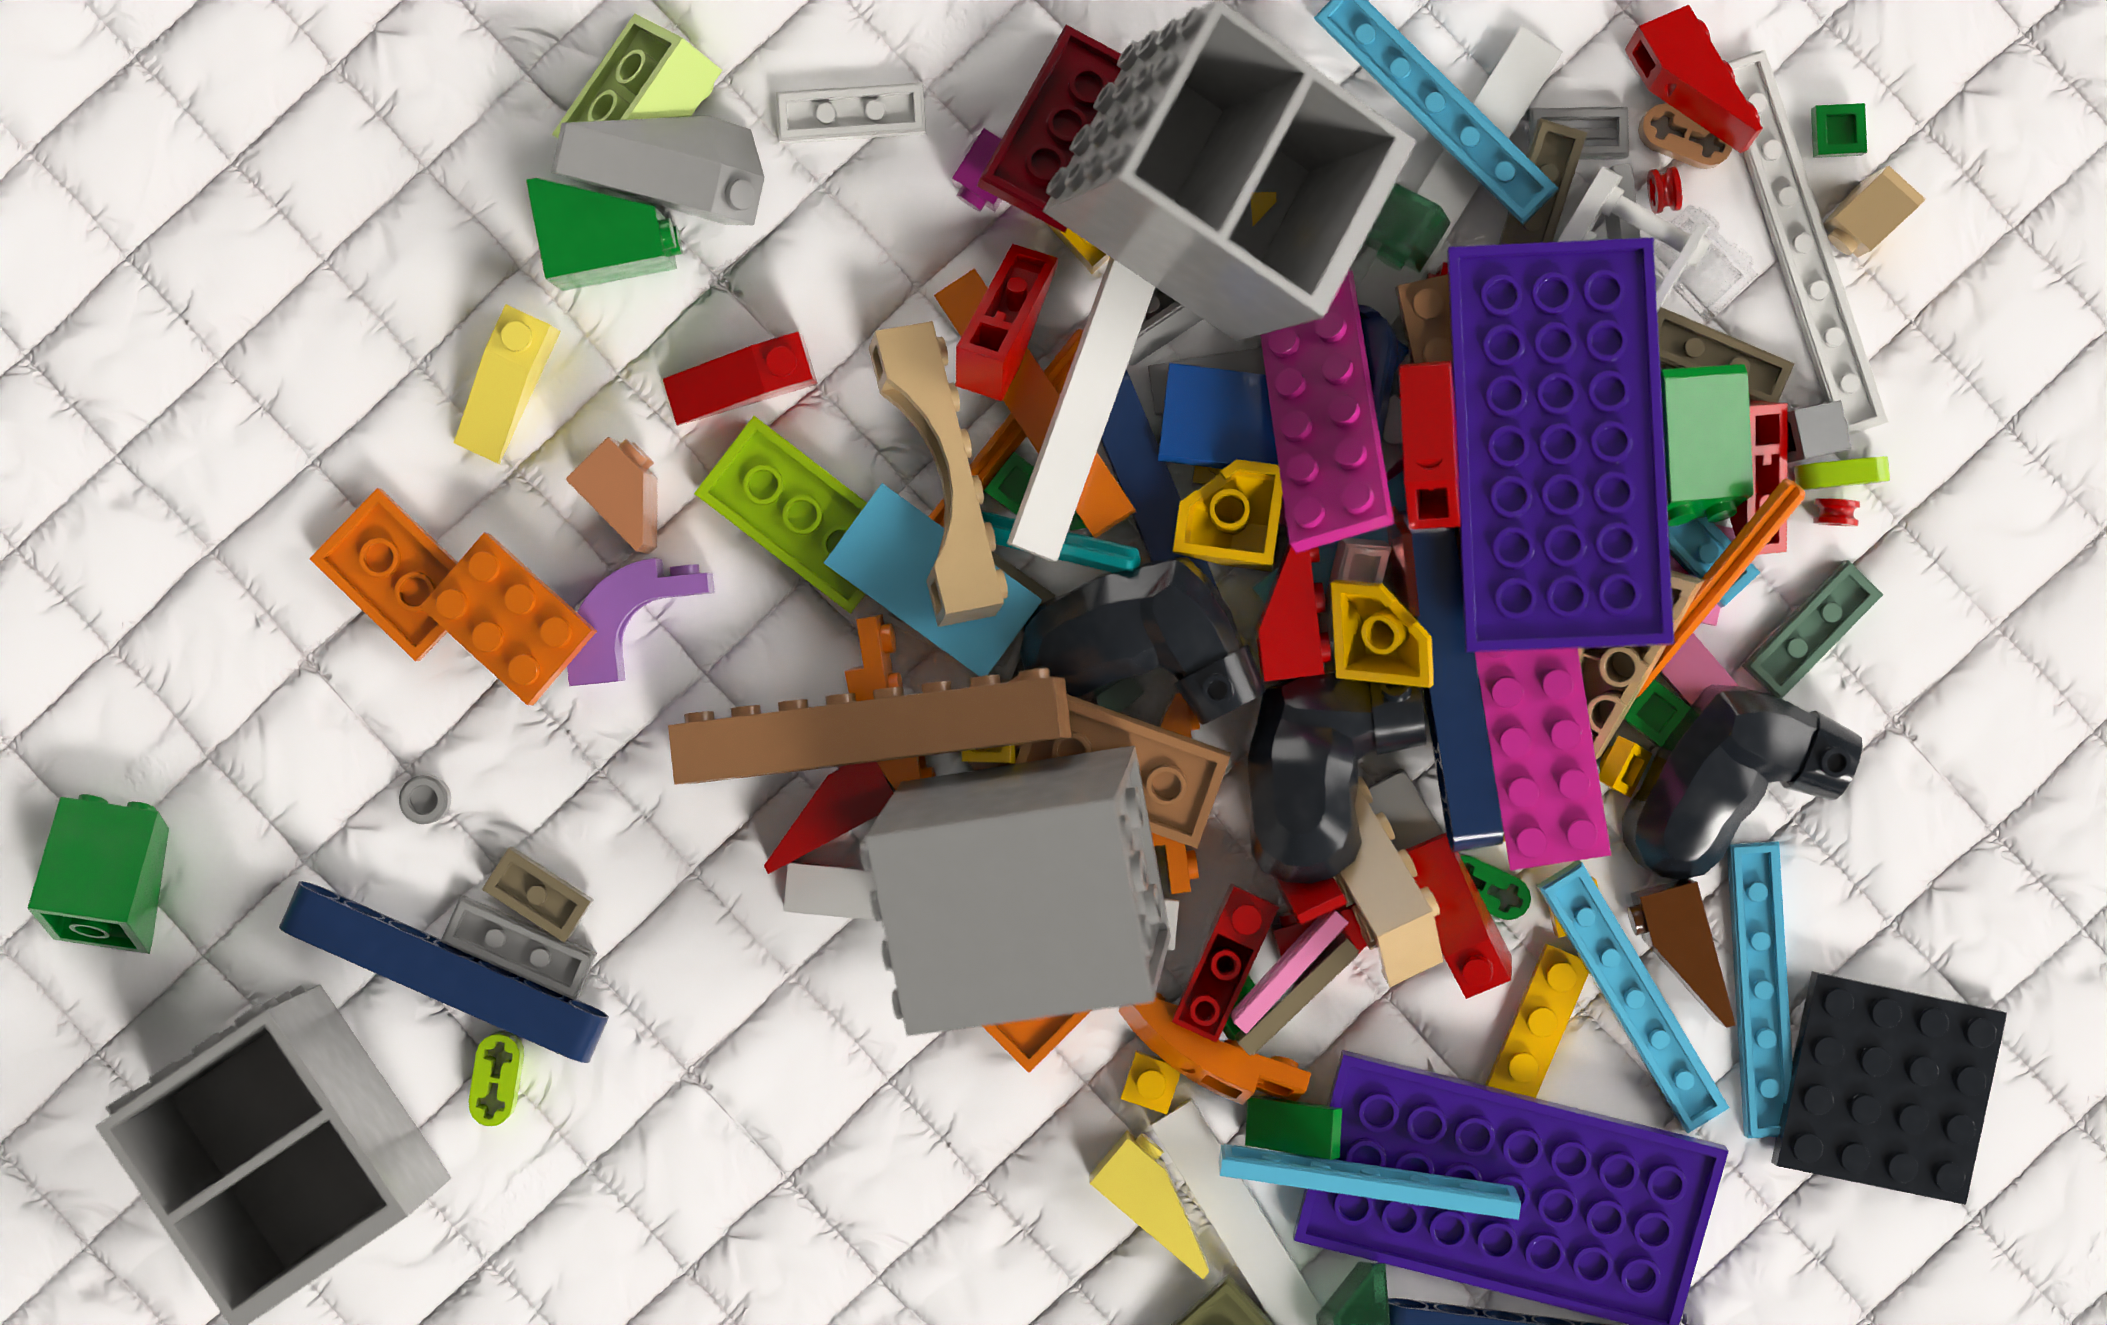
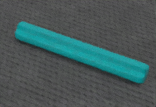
(1076, 547)

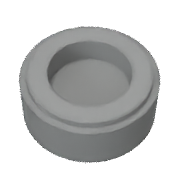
(425, 799)

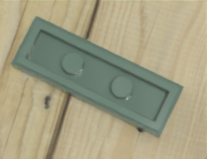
(1812, 629)

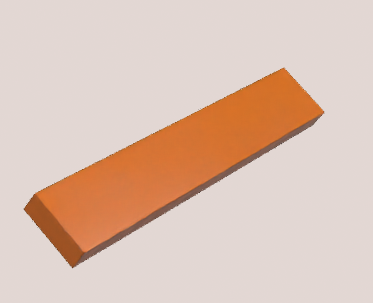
(1032, 404)

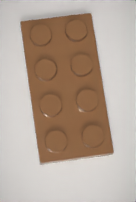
(1175, 770)

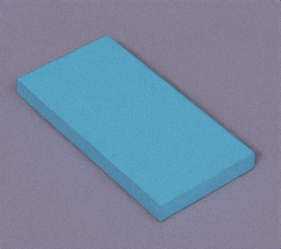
(889, 559)

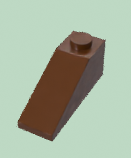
(1678, 932)

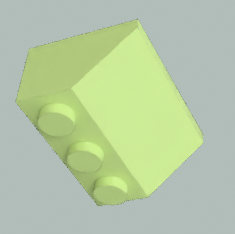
(644, 78)

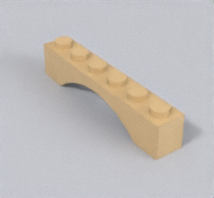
(914, 379)

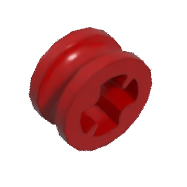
(1664, 190)
(1836, 512)

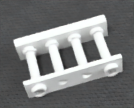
(1607, 198)

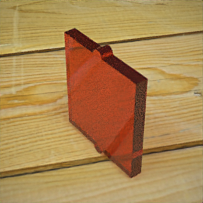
(1403, 563)

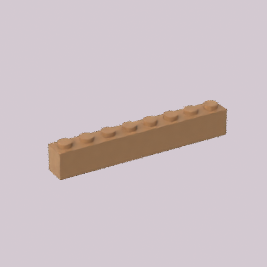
(870, 730)

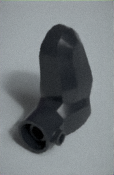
(1140, 622)
(1308, 768)
(1719, 771)

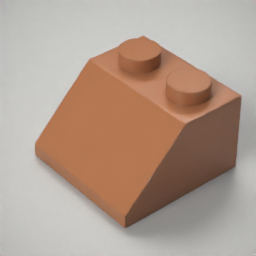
(622, 490)

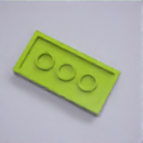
(785, 506)

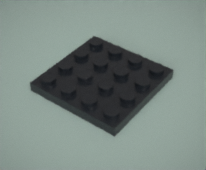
(1889, 1088)

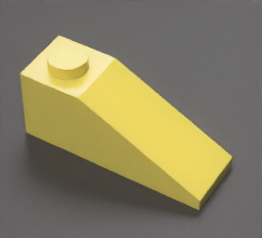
(505, 382)
(1143, 1189)

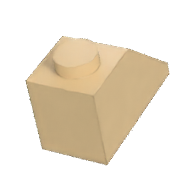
(1872, 212)

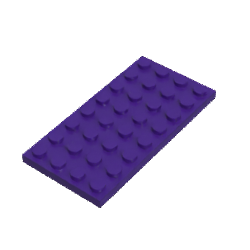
(1560, 445)
(1605, 1202)

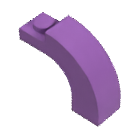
(614, 604)

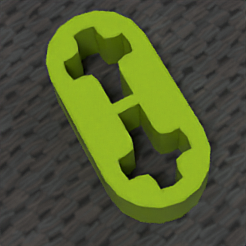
(1842, 473)
(507, 1080)

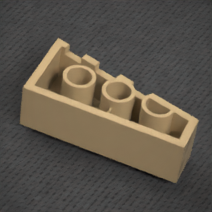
(1617, 674)
(1387, 899)

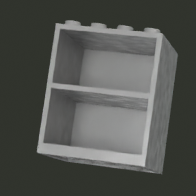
(1185, 143)
(1018, 892)
(272, 1152)

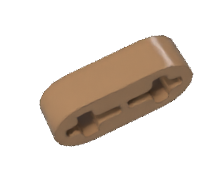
(1680, 147)

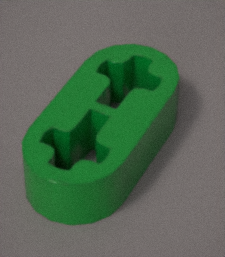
(1502, 880)

